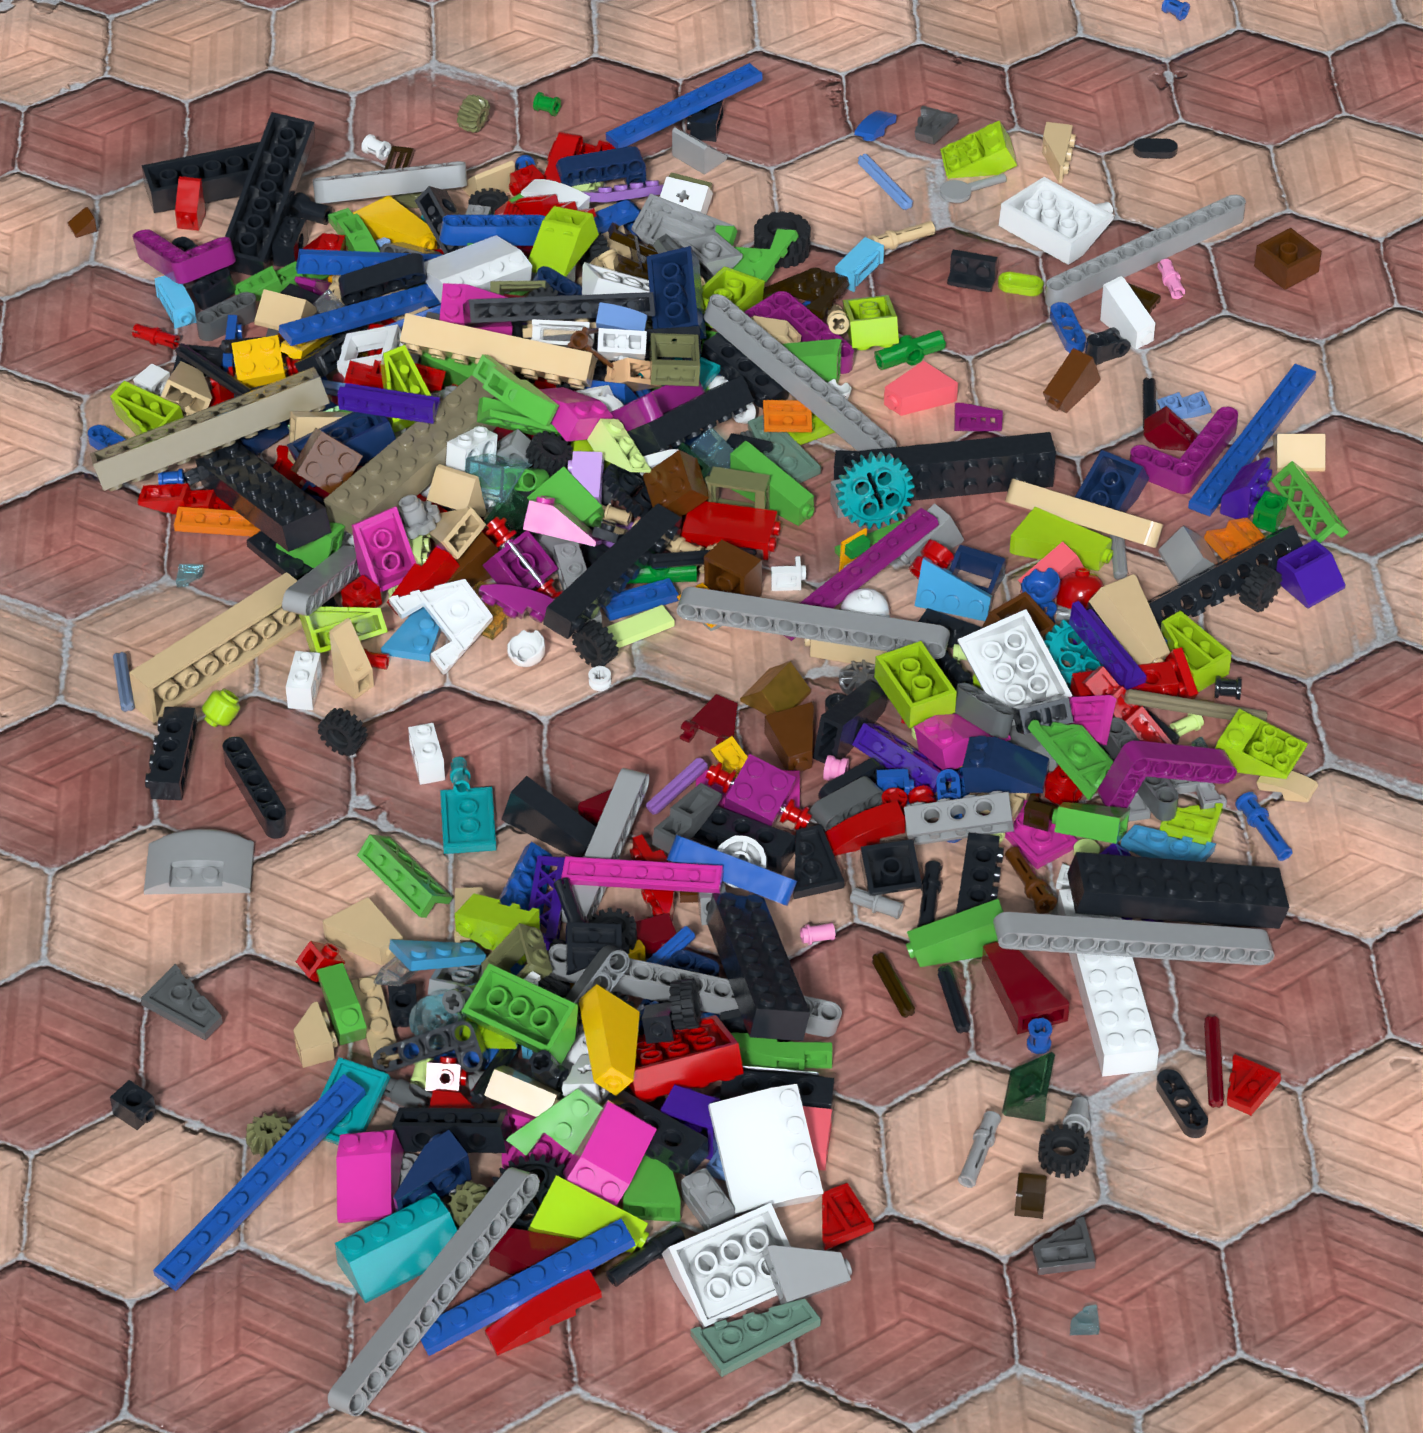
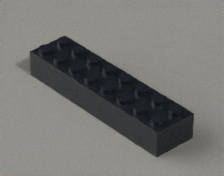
(269, 191)
(973, 465)
(263, 496)
(1177, 890)
(757, 967)

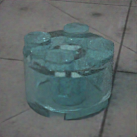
(424, 1016)

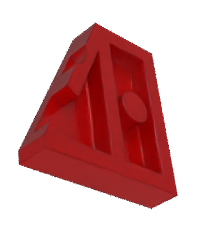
(1187, 686)
(842, 1217)

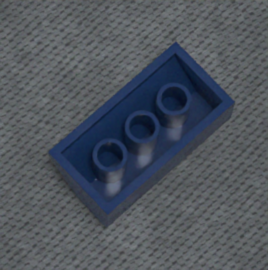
(676, 289)
(359, 431)

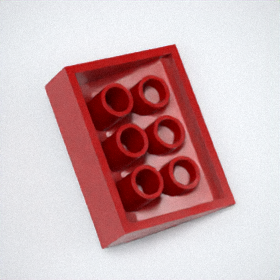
(688, 1061)

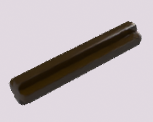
(893, 984)

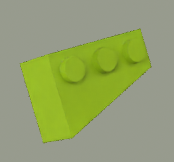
(402, 375)
(143, 409)
(316, 626)
(1203, 653)
(491, 922)

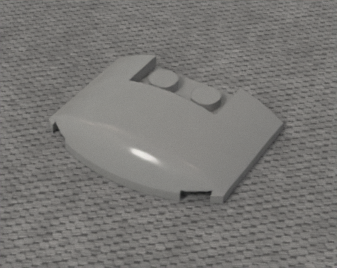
(669, 218)
(199, 863)

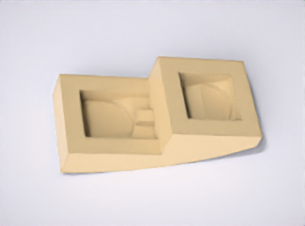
(1294, 788)

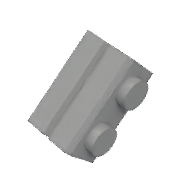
(706, 1199)

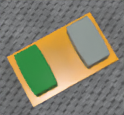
(853, 548)

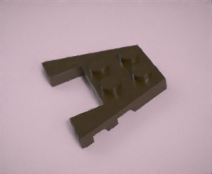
(637, 266)
(814, 286)

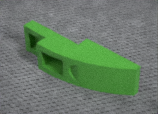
(355, 231)
(514, 392)
(784, 1055)

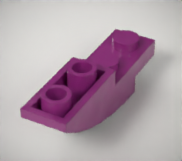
(516, 600)

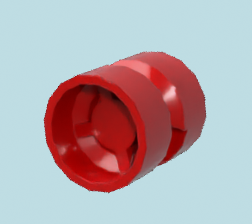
(936, 553)

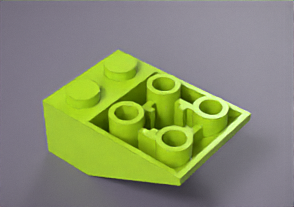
(980, 153)
(563, 239)
(1260, 747)

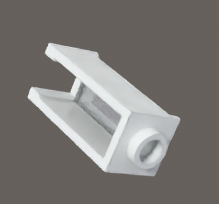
(556, 332)

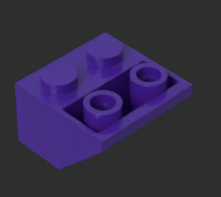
(1246, 489)
(1310, 574)

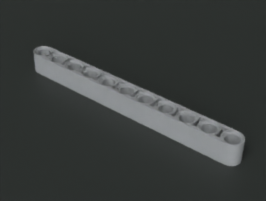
(1145, 250)
(795, 376)
(809, 621)
(1132, 938)
(716, 996)
(433, 1292)

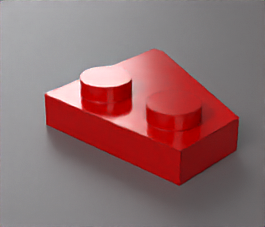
(1250, 1084)

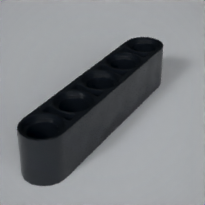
(255, 787)

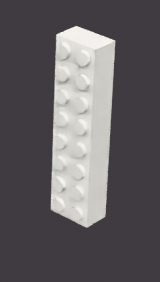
(1113, 1006)

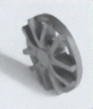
(856, 677)

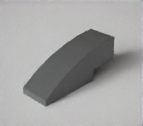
(686, 816)

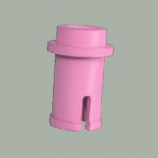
(817, 933)

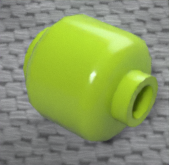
(221, 707)

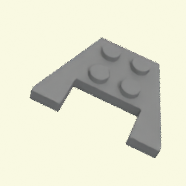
(1205, 791)

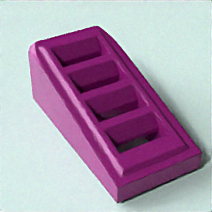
(312, 284)
(965, 412)

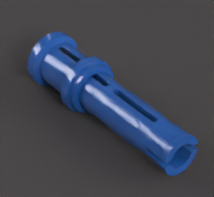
(1258, 817)

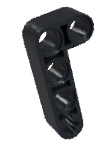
(382, 278)
(212, 287)
(428, 1050)

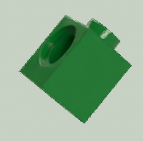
(1270, 511)

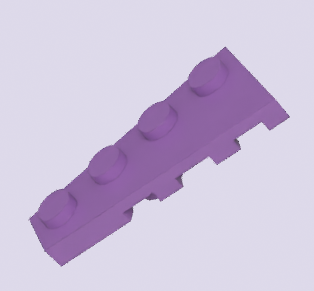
(624, 192)

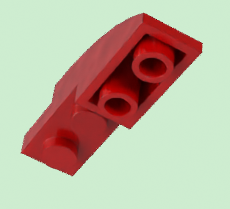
(660, 900)

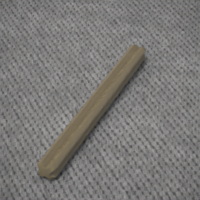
(1187, 705)

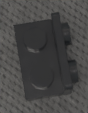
(972, 270)

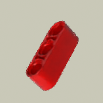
(565, 145)

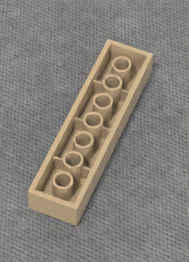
(514, 353)
(214, 650)

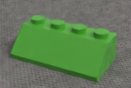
(523, 1012)

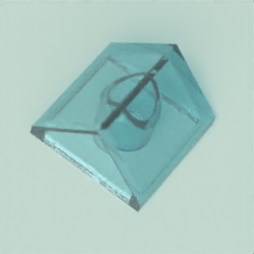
(496, 474)

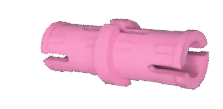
(1171, 278)

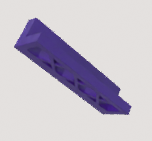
(388, 403)
(1105, 647)
(897, 754)
(554, 921)

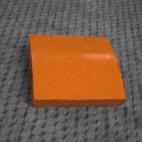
(786, 416)
(1233, 538)

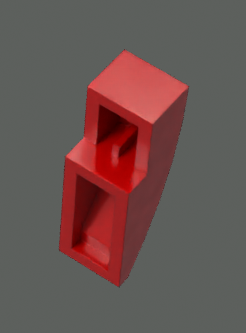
(434, 572)
(866, 828)

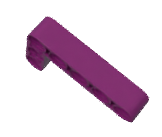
(181, 265)
(785, 307)
(655, 404)
(1185, 473)
(1161, 760)

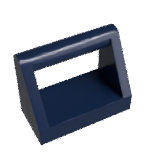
(980, 564)

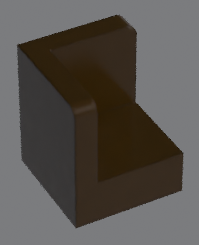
(1038, 813)
(1030, 1195)

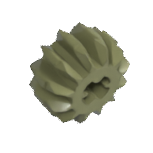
(473, 113)
(265, 1133)
(465, 1201)

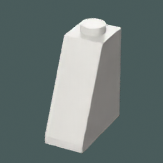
(1126, 313)

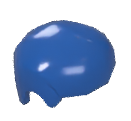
(1042, 585)

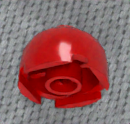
(1078, 587)

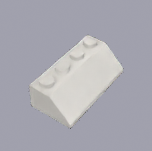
(607, 281)

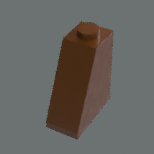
(1072, 381)
(472, 560)
(792, 736)

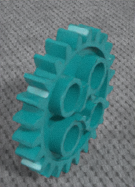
(854, 499)
(1059, 640)

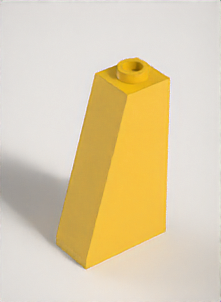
(394, 221)
(610, 1038)

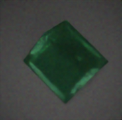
(1030, 1089)

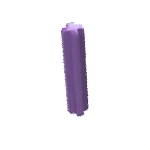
(676, 786)

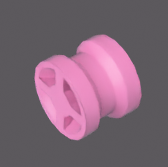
(835, 767)

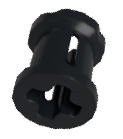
(1228, 687)

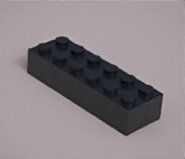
(221, 173)
(692, 416)

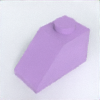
(588, 471)

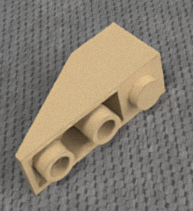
(1056, 148)
(349, 660)

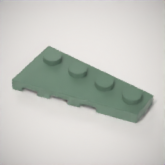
(786, 452)
(745, 1340)

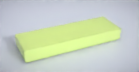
(641, 626)

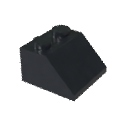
(890, 867)

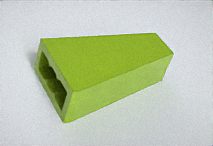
(1045, 531)
(578, 1213)

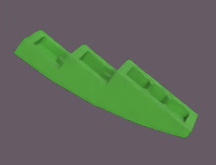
(272, 280)

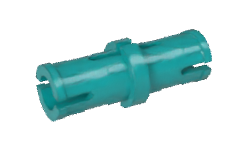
(460, 775)

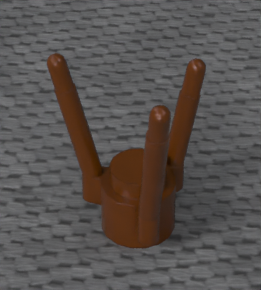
(583, 341)

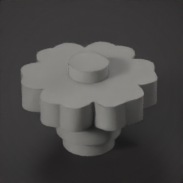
(418, 516)

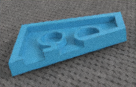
(949, 594)
(414, 638)
(1157, 844)
(436, 955)

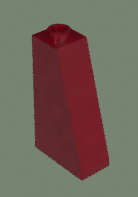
(1022, 988)
(524, 1248)

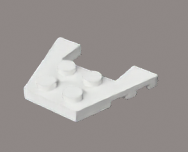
(455, 611)

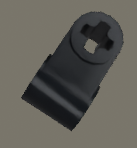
(1106, 346)

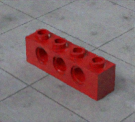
(1159, 679)

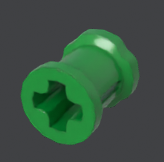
(547, 104)

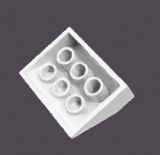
(1054, 219)
(478, 265)
(1013, 662)
(766, 1149)
(725, 1266)

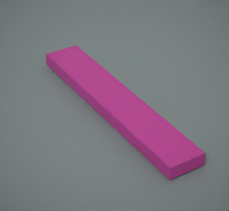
(643, 874)

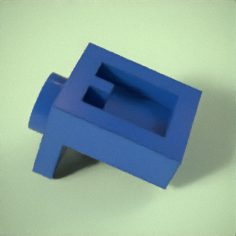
(894, 779)

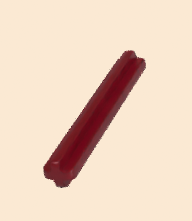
(1213, 1062)

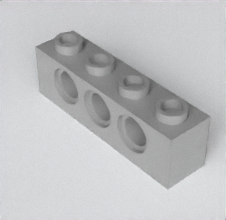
(570, 566)
(947, 828)

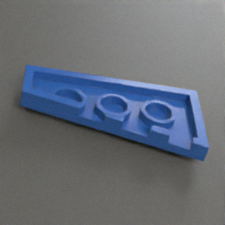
(520, 882)

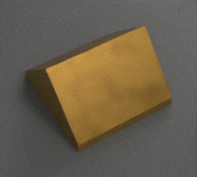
(777, 690)

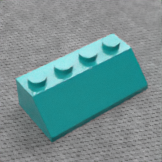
(395, 1247)

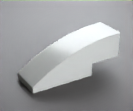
(564, 192)

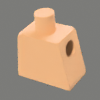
(626, 372)

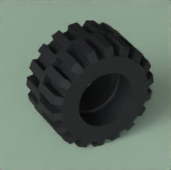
(766, 229)

